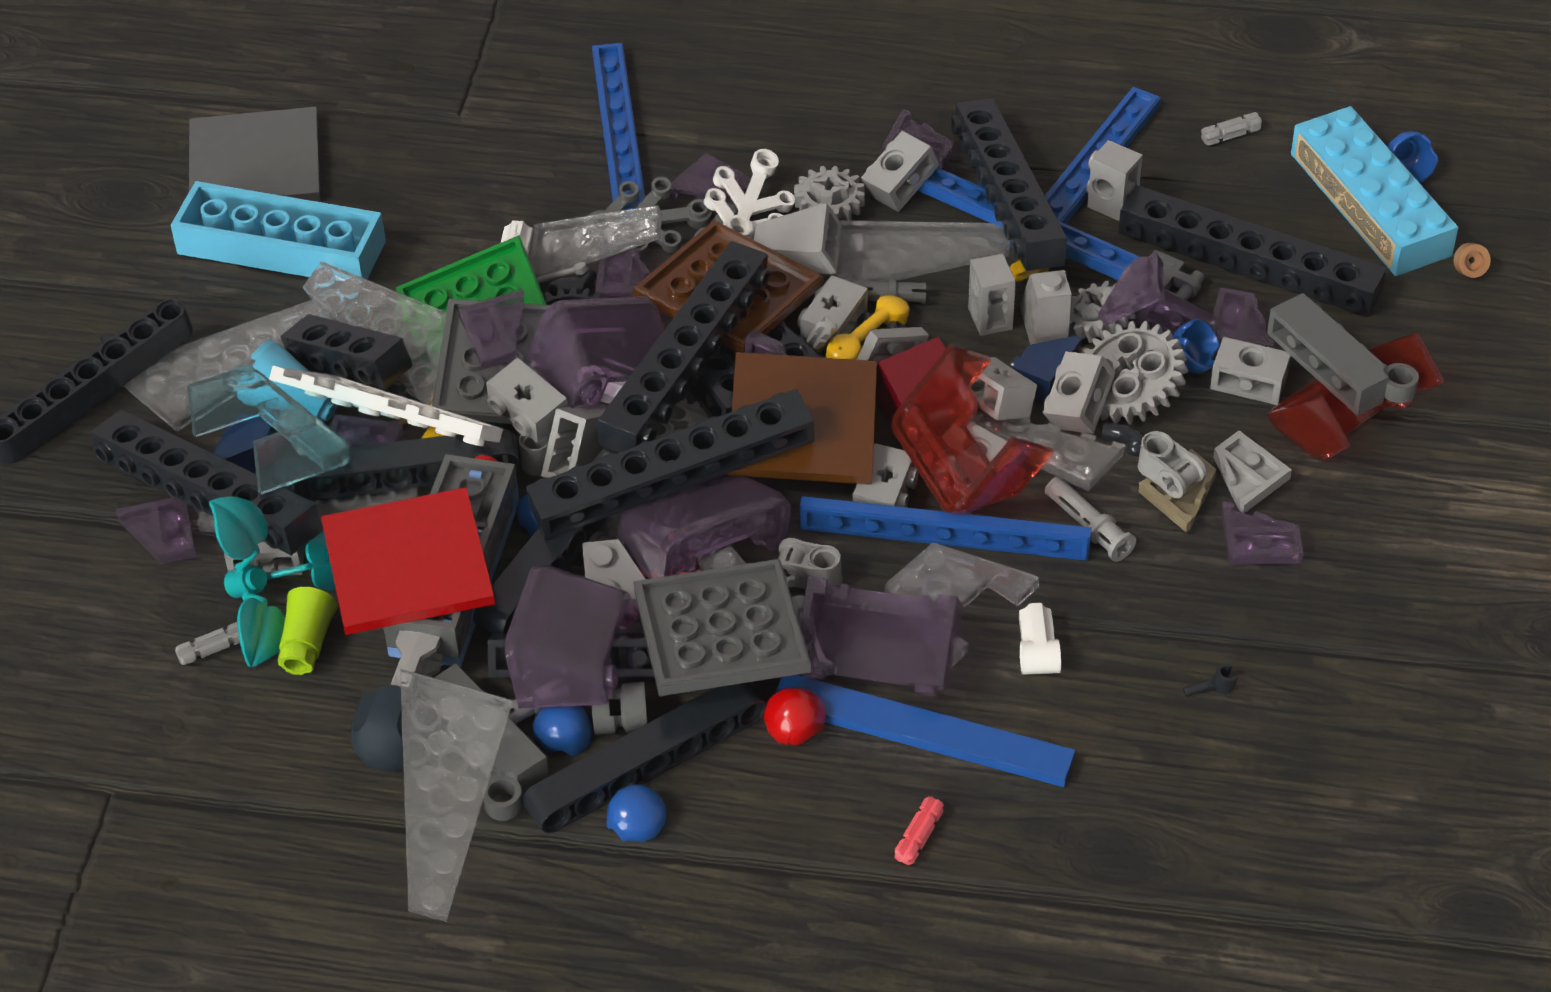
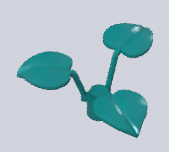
(238, 530)

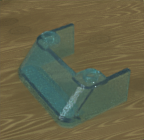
(303, 441)

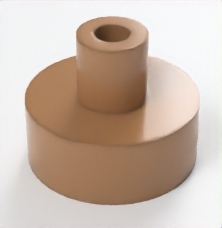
(1472, 260)

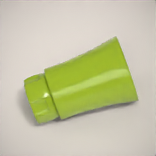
(305, 627)

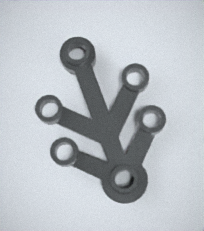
(694, 219)

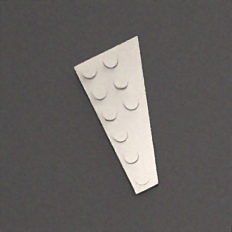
(376, 402)

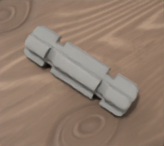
(1231, 128)
(821, 334)
(207, 644)

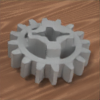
(836, 188)
(1085, 309)

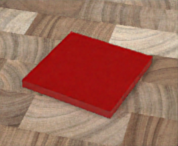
(407, 561)

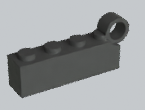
(1338, 357)
(517, 763)

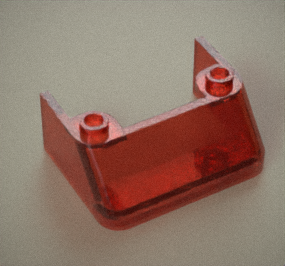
(1320, 421)
(943, 450)

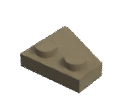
(1186, 508)

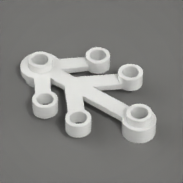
(763, 166)

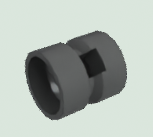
(632, 710)

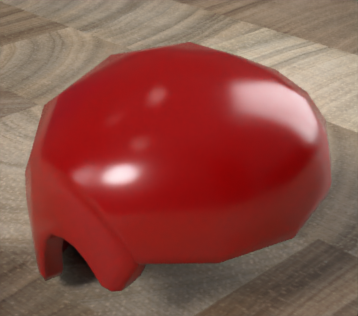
(794, 715)

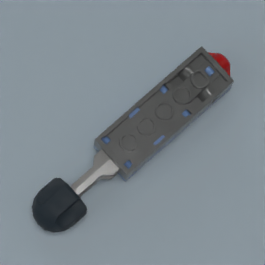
(445, 638)

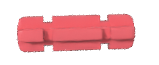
(919, 830)

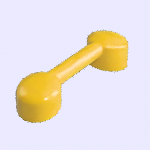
(887, 309)

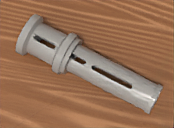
(1102, 525)

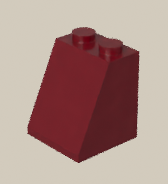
(901, 374)

